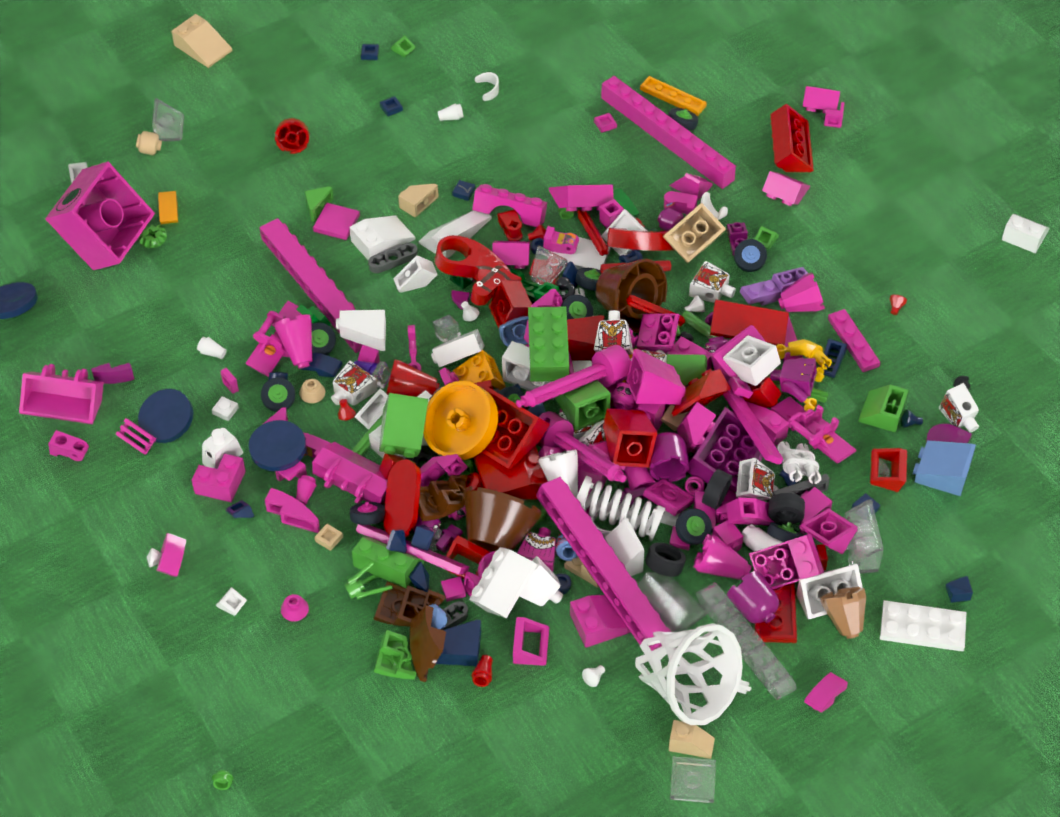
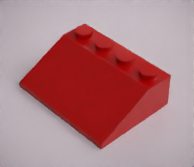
(515, 432)
(520, 481)

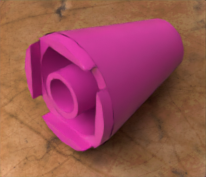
(296, 338)

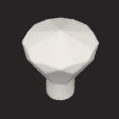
(696, 305)
(469, 312)
(153, 557)
(592, 675)

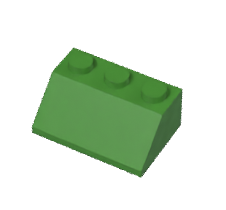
(388, 564)

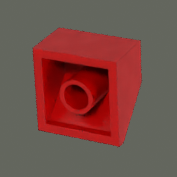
(509, 302)

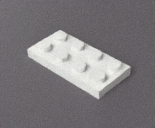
(923, 625)

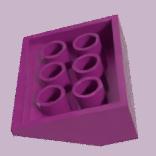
(723, 449)

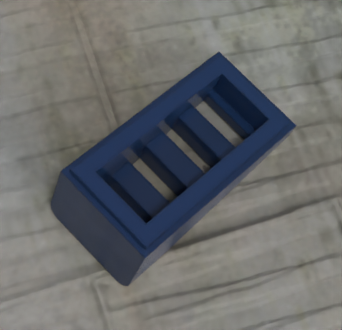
(837, 346)

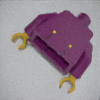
(798, 379)

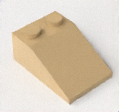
(200, 41)
(694, 233)

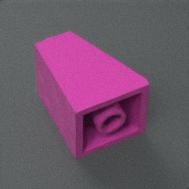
(653, 380)

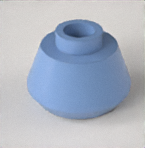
(439, 617)

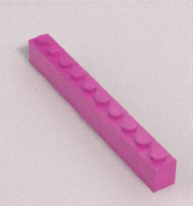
(668, 132)
(306, 273)
(600, 561)

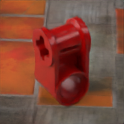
(511, 225)

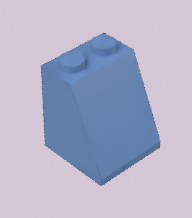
(944, 465)

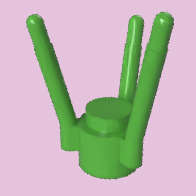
(356, 586)

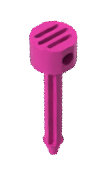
(607, 367)
(561, 435)

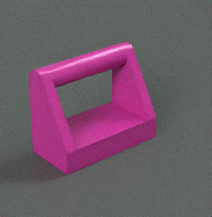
(522, 657)

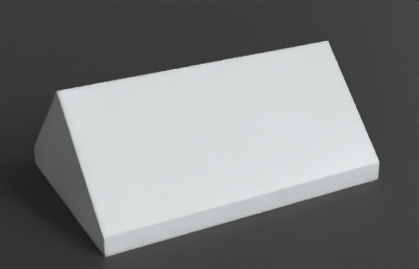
(813, 588)

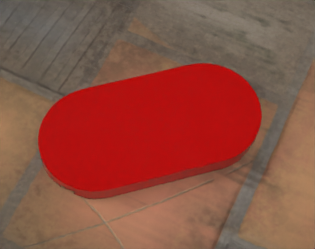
(402, 497)

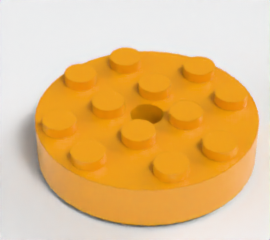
(460, 420)

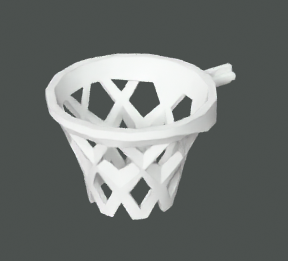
(717, 696)

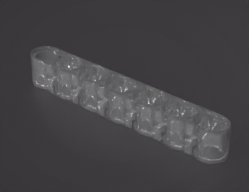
(753, 649)

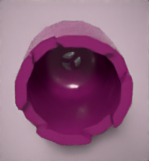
(669, 457)
(754, 598)

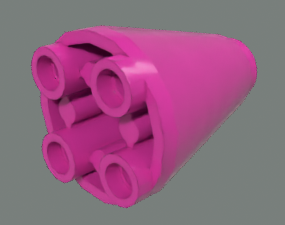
(720, 559)

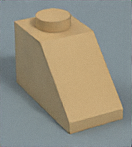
(417, 198)
(690, 740)

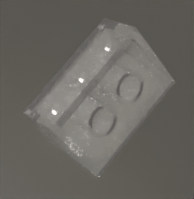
(866, 544)
(671, 601)

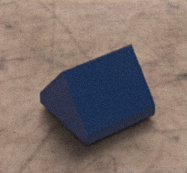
(422, 537)

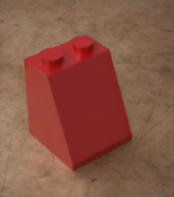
(582, 337)
(629, 437)

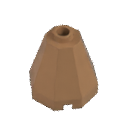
(846, 610)

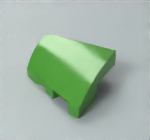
(394, 657)

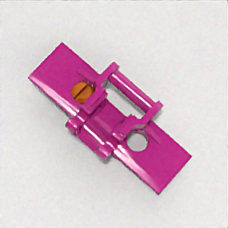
(270, 348)
(815, 429)

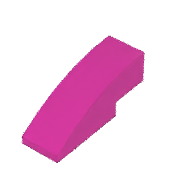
(291, 511)

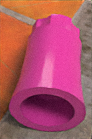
(638, 477)

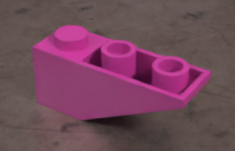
(748, 512)

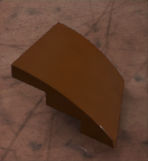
(442, 498)
(402, 604)
(425, 642)

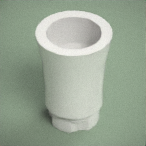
(758, 539)

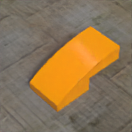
(168, 207)

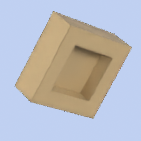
(328, 537)

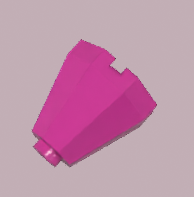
(802, 296)

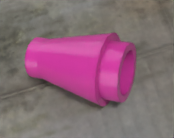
(305, 488)

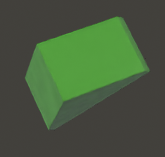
(317, 199)

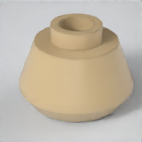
(312, 391)

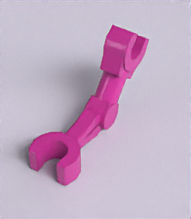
(412, 347)

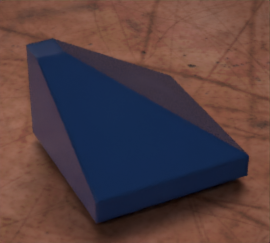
(240, 510)
(397, 541)
(420, 577)

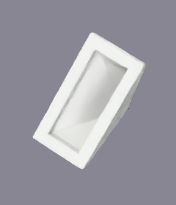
(372, 409)

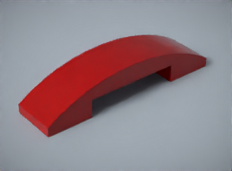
(638, 240)

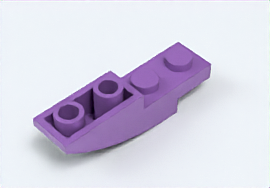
(769, 291)

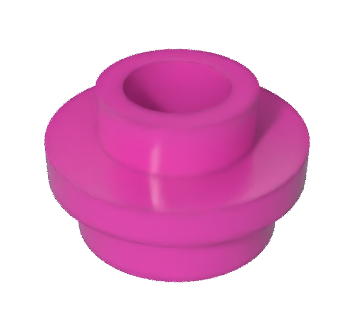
(688, 484)

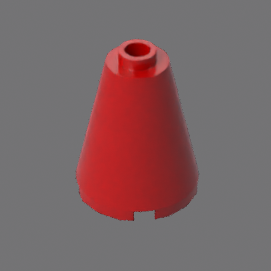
(410, 381)

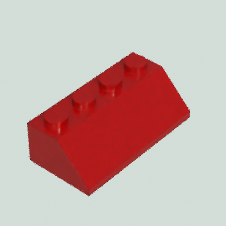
(791, 140)

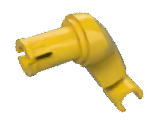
(806, 348)

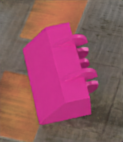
(60, 396)
(350, 473)

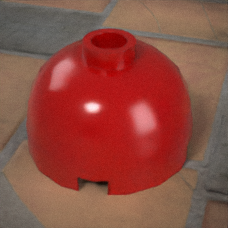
(292, 135)

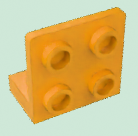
(480, 368)

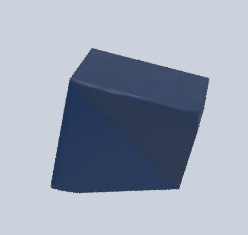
(959, 590)

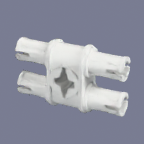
(799, 462)

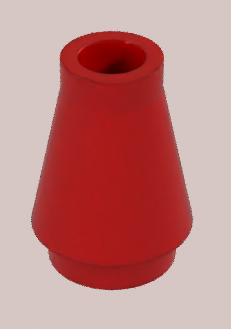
(483, 672)

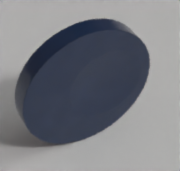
(16, 299)
(166, 415)
(277, 445)

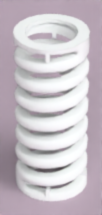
(621, 512)

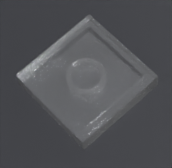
(693, 779)

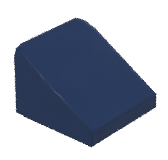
(570, 272)

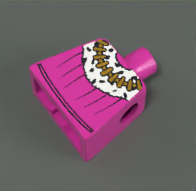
(541, 546)

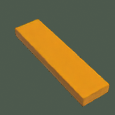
(673, 95)

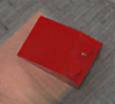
(702, 391)

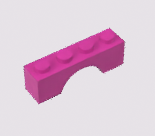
(530, 209)

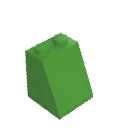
(585, 404)
(403, 425)

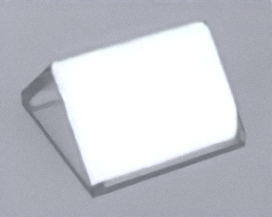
(167, 122)

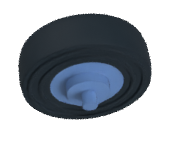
(750, 255)

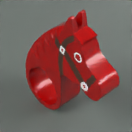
(479, 264)

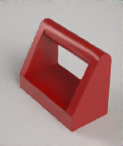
(898, 470)
(466, 549)

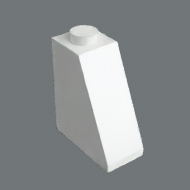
(363, 327)
(458, 348)

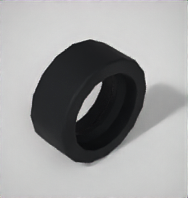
(717, 489)
(665, 559)

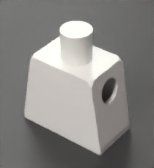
(217, 445)
(542, 585)

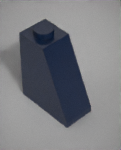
(462, 645)

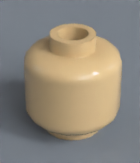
(148, 143)

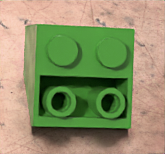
(884, 407)

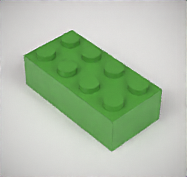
(548, 343)

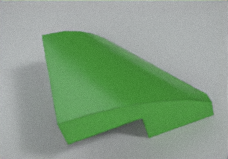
(688, 366)

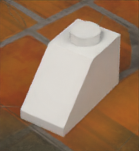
(415, 275)

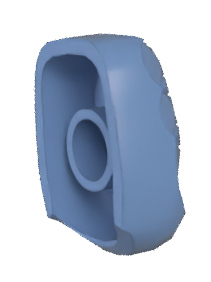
(513, 331)

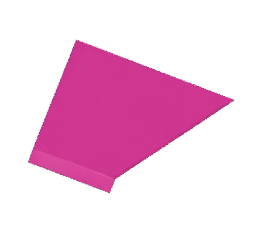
(692, 185)

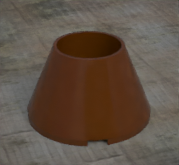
(637, 278)
(497, 518)

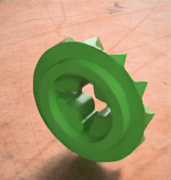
(149, 241)

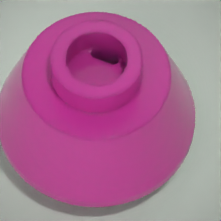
(294, 608)

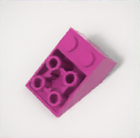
(788, 561)

